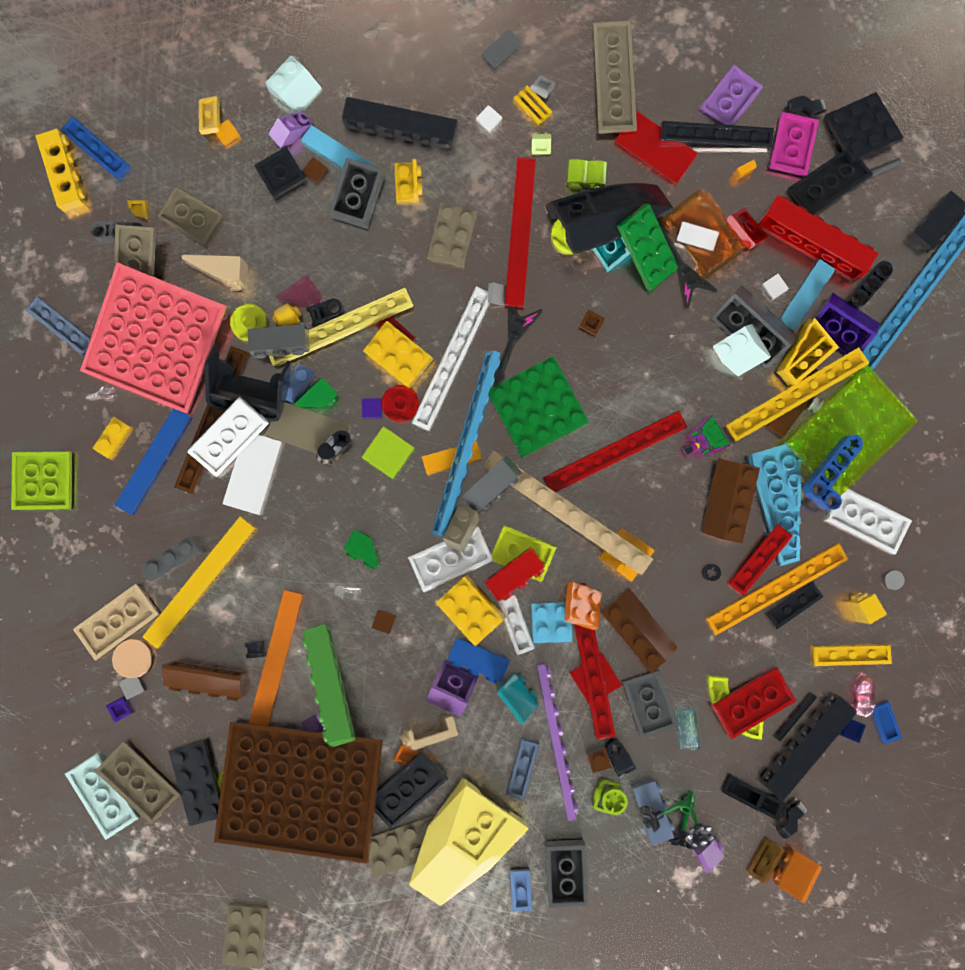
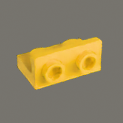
(407, 181)

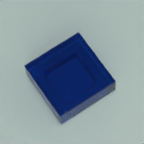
(853, 730)

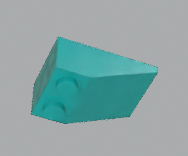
(517, 696)

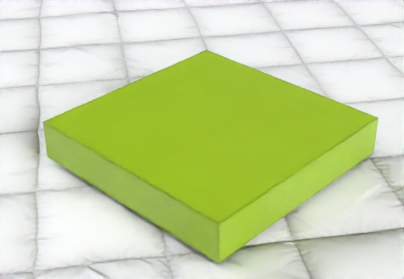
(388, 452)

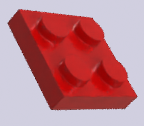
(747, 228)

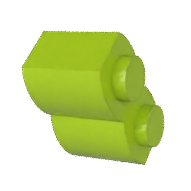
(586, 174)

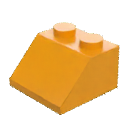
(619, 566)

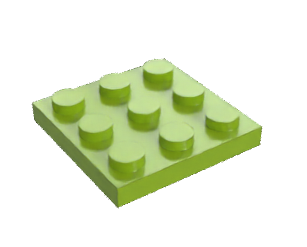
(41, 480)

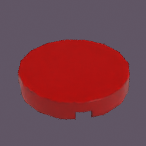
(400, 403)

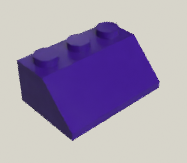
(846, 324)

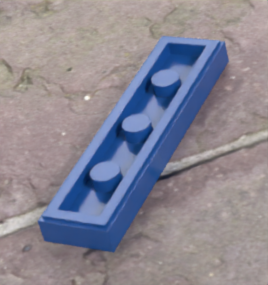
(95, 148)

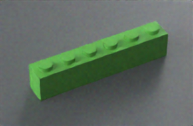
(328, 685)

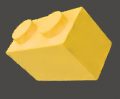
(866, 607)

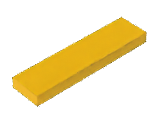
(851, 654)

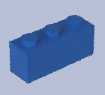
(478, 660)

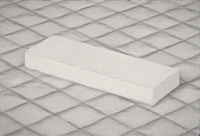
(516, 625)

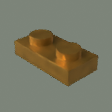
(766, 861)

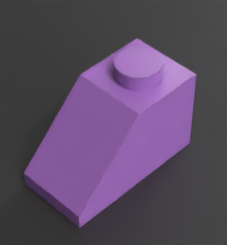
(709, 855)

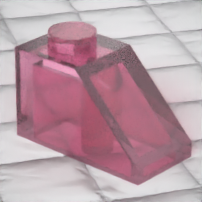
(300, 294)

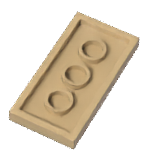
(116, 621)

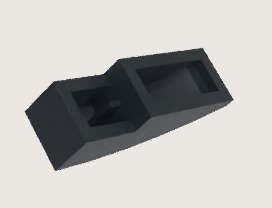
(754, 797)

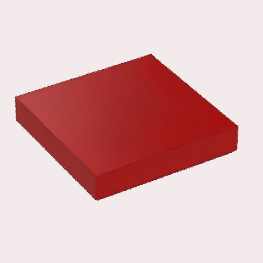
(611, 680)

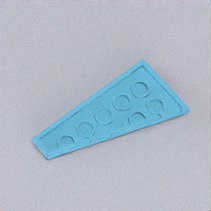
(780, 495)

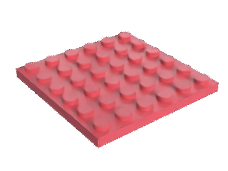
(153, 338)

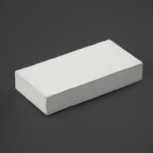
(697, 236)

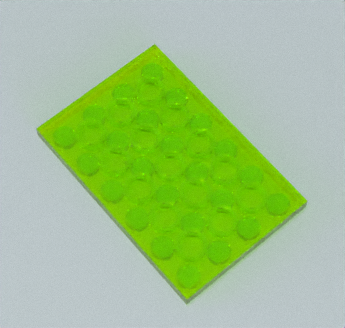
(858, 408)

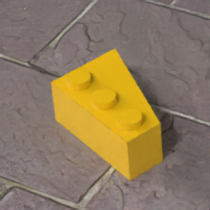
(806, 353)

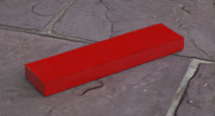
(760, 559)

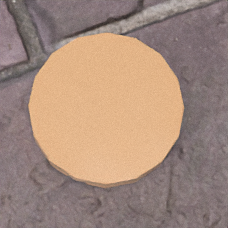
(131, 658)

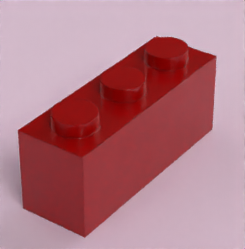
(515, 574)

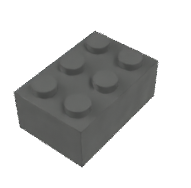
(357, 193)
(566, 873)

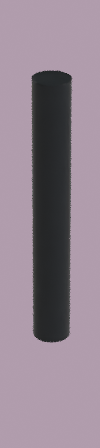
(795, 717)

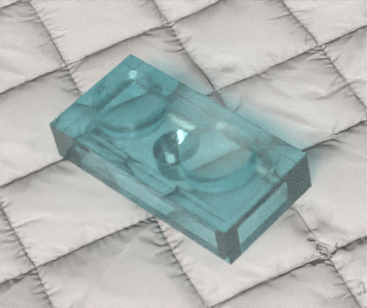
(688, 729)

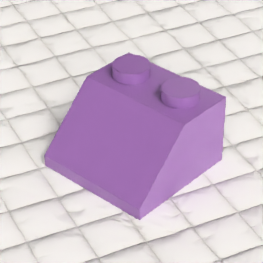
(452, 688)

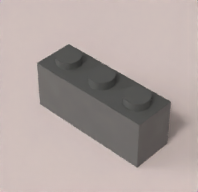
(278, 341)
(493, 485)
(172, 558)

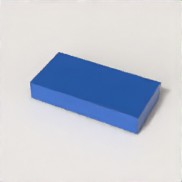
(886, 722)

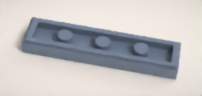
(59, 325)

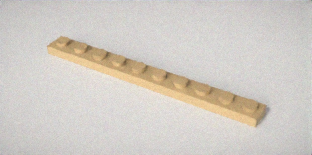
(577, 519)

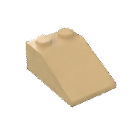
(227, 270)

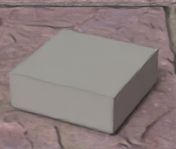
(542, 86)
(496, 293)
(132, 687)

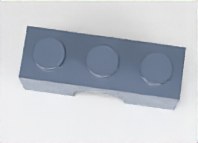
(648, 793)

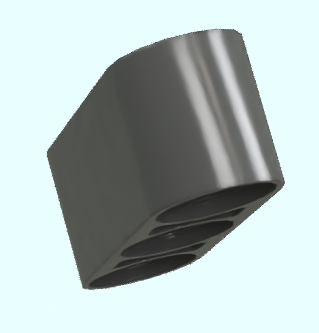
(109, 230)

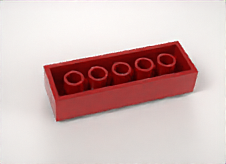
(818, 238)

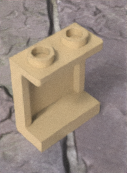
(446, 731)

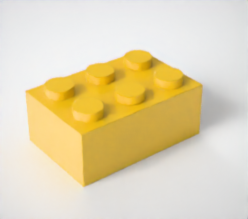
(398, 354)
(471, 610)

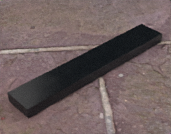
(716, 134)

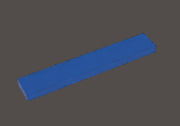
(152, 461)

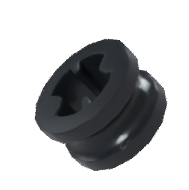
(709, 567)

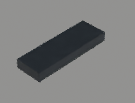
(794, 605)

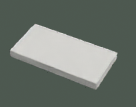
(228, 436)
(252, 475)
(870, 521)
(442, 563)

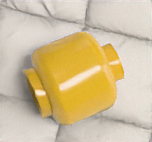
(286, 315)

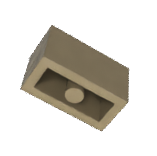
(461, 528)

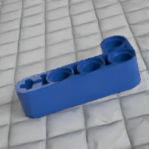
(835, 470)

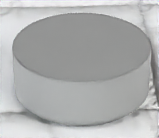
(893, 580)

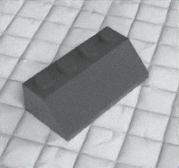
(746, 309)

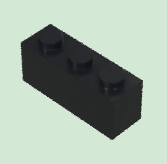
(938, 222)

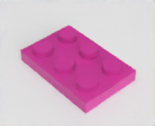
(793, 144)

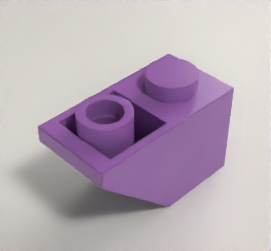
(290, 128)

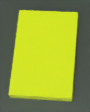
(513, 543)

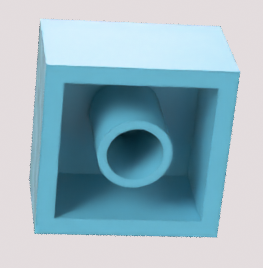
(549, 623)

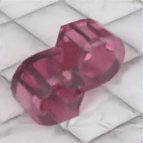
(864, 695)

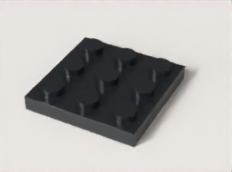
(863, 127)

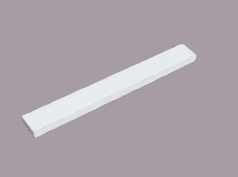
(452, 359)

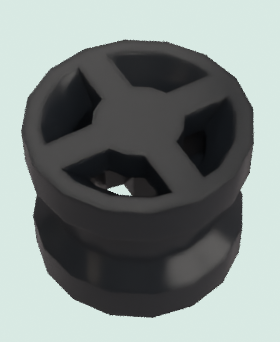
(255, 649)

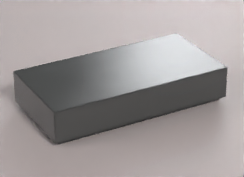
(501, 48)

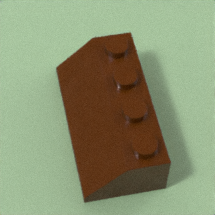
(730, 500)
(639, 630)
(204, 679)

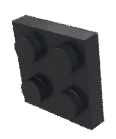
(280, 172)

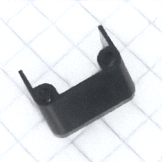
(224, 387)

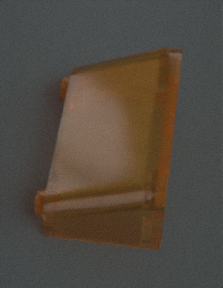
(703, 211)

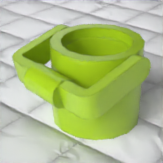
(612, 797)

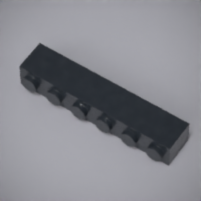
(399, 122)
(809, 746)

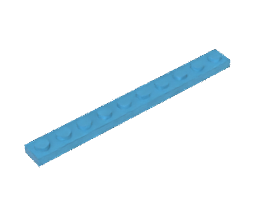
(916, 294)
(464, 448)

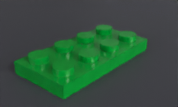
(647, 246)

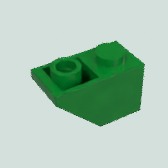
(363, 547)

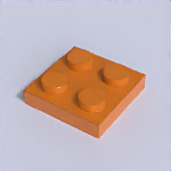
(583, 606)

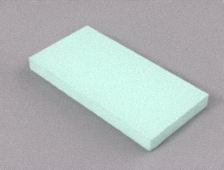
(102, 802)

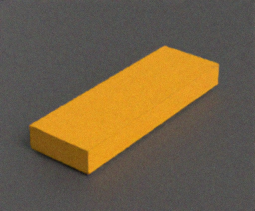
(443, 459)

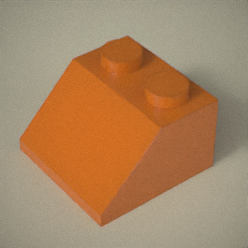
(797, 874)

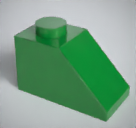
(317, 395)

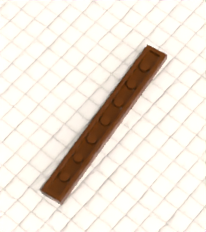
(192, 469)

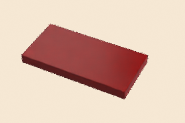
(664, 157)
(753, 703)

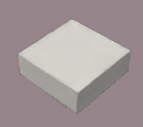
(489, 118)
(774, 286)

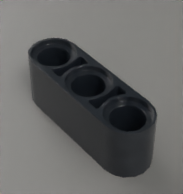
(875, 279)

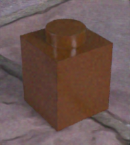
(598, 759)

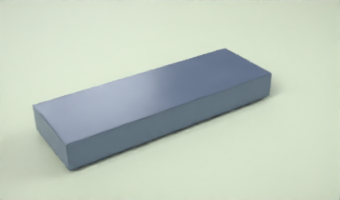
(522, 768)

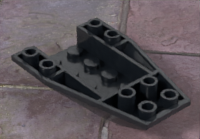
(594, 214)

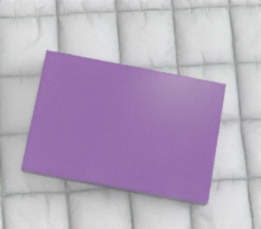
(731, 97)

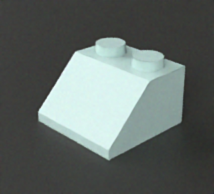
(293, 85)
(742, 350)

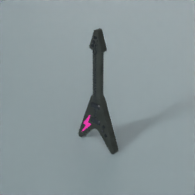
(688, 277)
(516, 328)

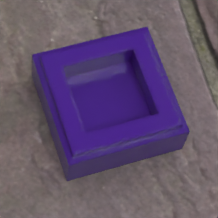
(371, 408)
(119, 709)

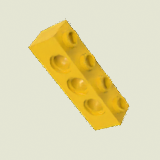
(48, 144)

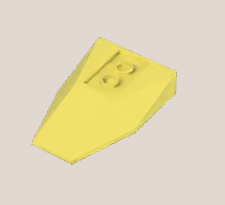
(463, 843)

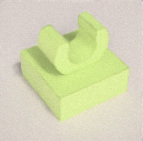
(541, 143)

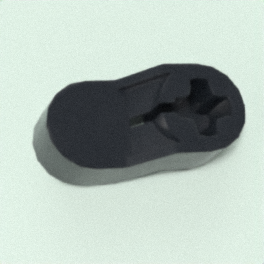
(806, 106)
(339, 440)
(792, 815)

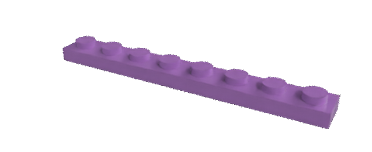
(559, 749)

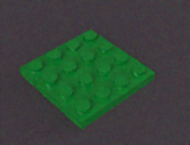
(537, 406)

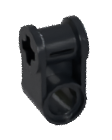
(324, 311)
(620, 759)

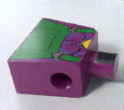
(706, 438)

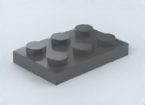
(650, 704)

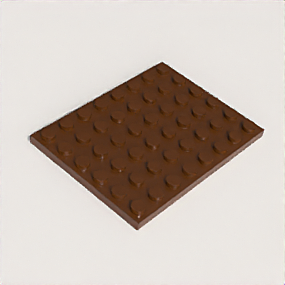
(298, 792)

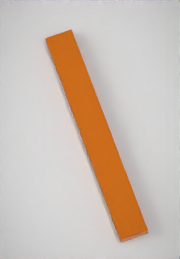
(276, 658)

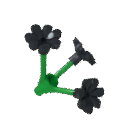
(697, 834)

